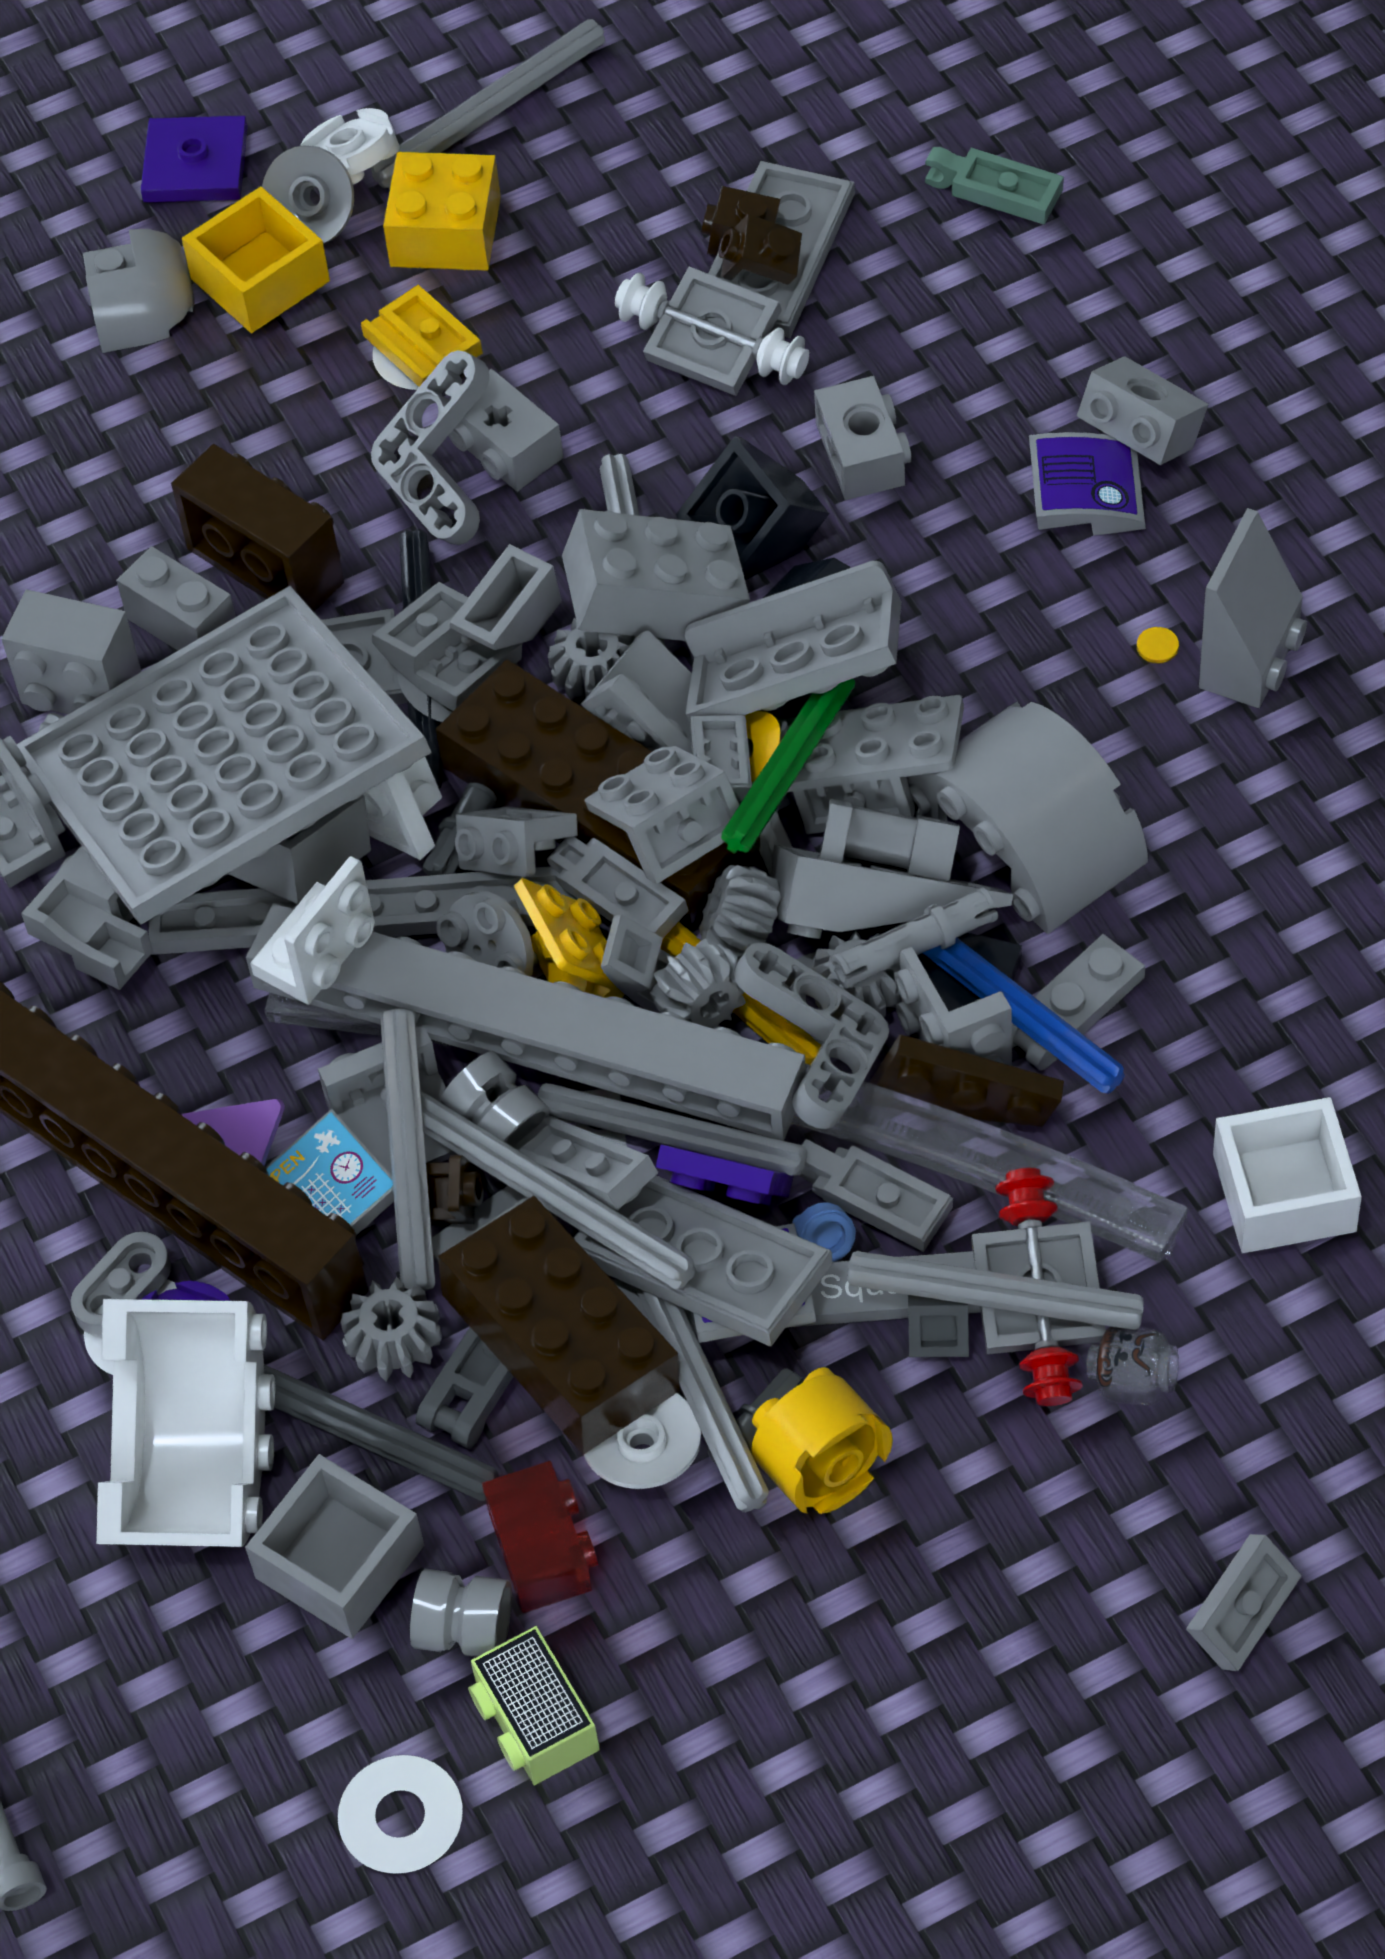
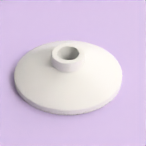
(673, 1444)

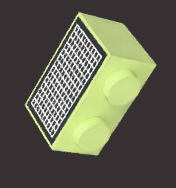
(533, 1705)

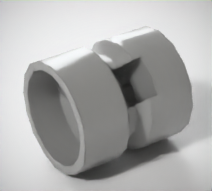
(490, 1099)
(453, 1613)

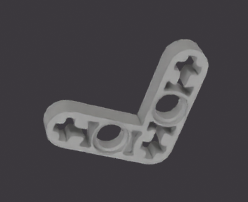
(417, 456)
(838, 1036)

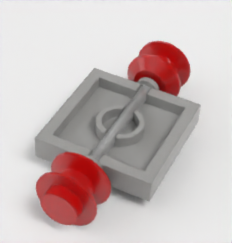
(1045, 1253)

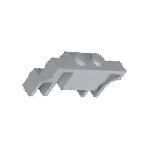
(89, 921)

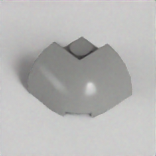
(138, 289)

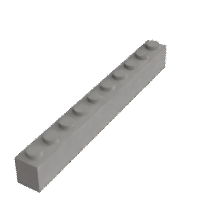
(564, 1031)

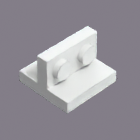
(398, 807)

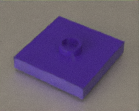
(194, 159)

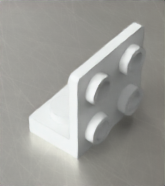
(318, 935)

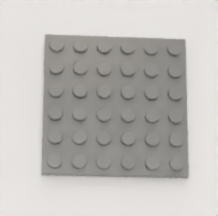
(220, 753)

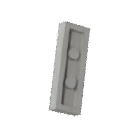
(589, 1161)

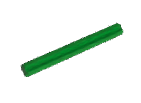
(783, 767)

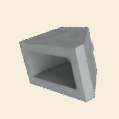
(509, 601)

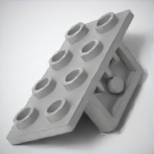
(872, 753)

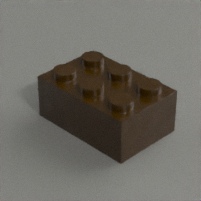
(257, 528)

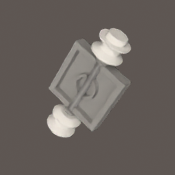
(712, 330)

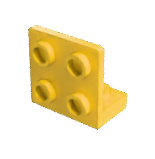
(567, 938)

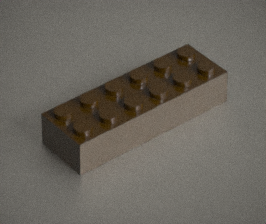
(553, 755)

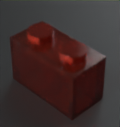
(538, 1536)

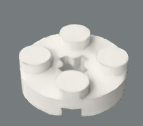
(357, 142)

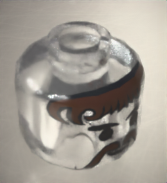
(1133, 1365)

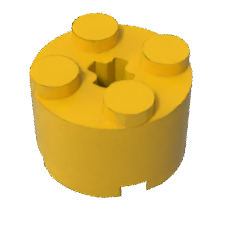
(819, 1442)

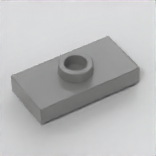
(725, 745)

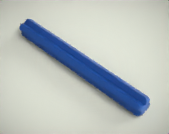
(1031, 1016)

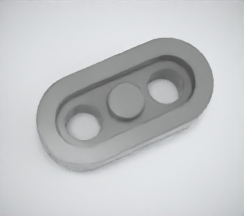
(115, 1277)

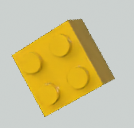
(442, 211)
(256, 259)

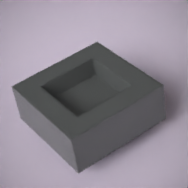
(937, 1328)

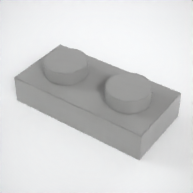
(1243, 1602)

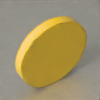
(1157, 645)

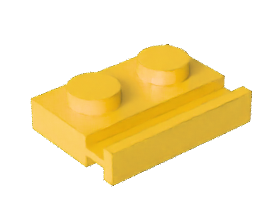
(418, 334)

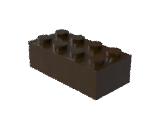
(559, 1324)

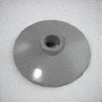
(297, 173)

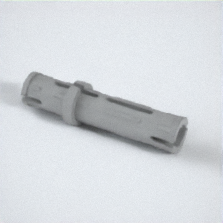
(934, 928)

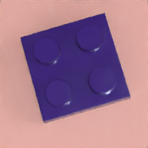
(704, 1171)

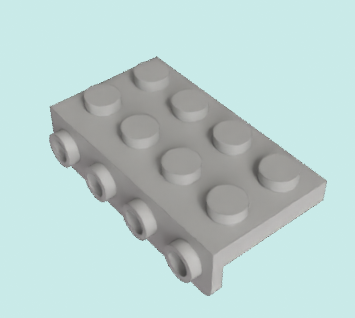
(794, 643)

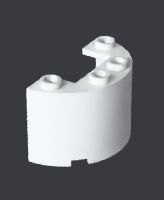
(185, 1422)

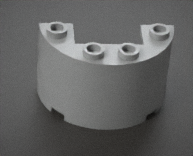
(1041, 805)

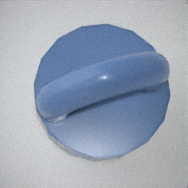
(827, 1227)

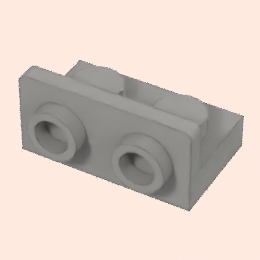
(507, 838)

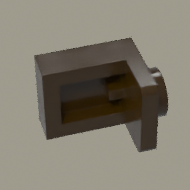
(731, 209)
(761, 249)
(453, 1191)

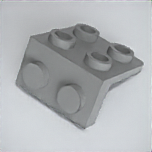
(26, 819)
(976, 1028)
(354, 1088)

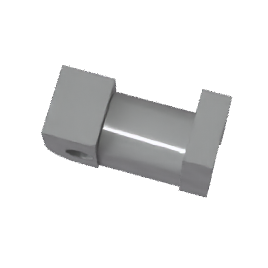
(914, 843)

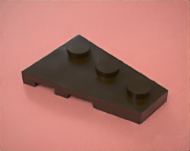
(968, 1083)

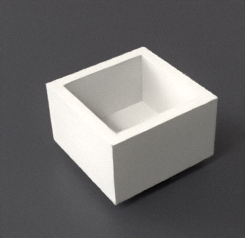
(1286, 1175)

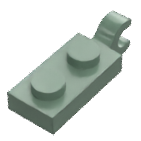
(996, 182)

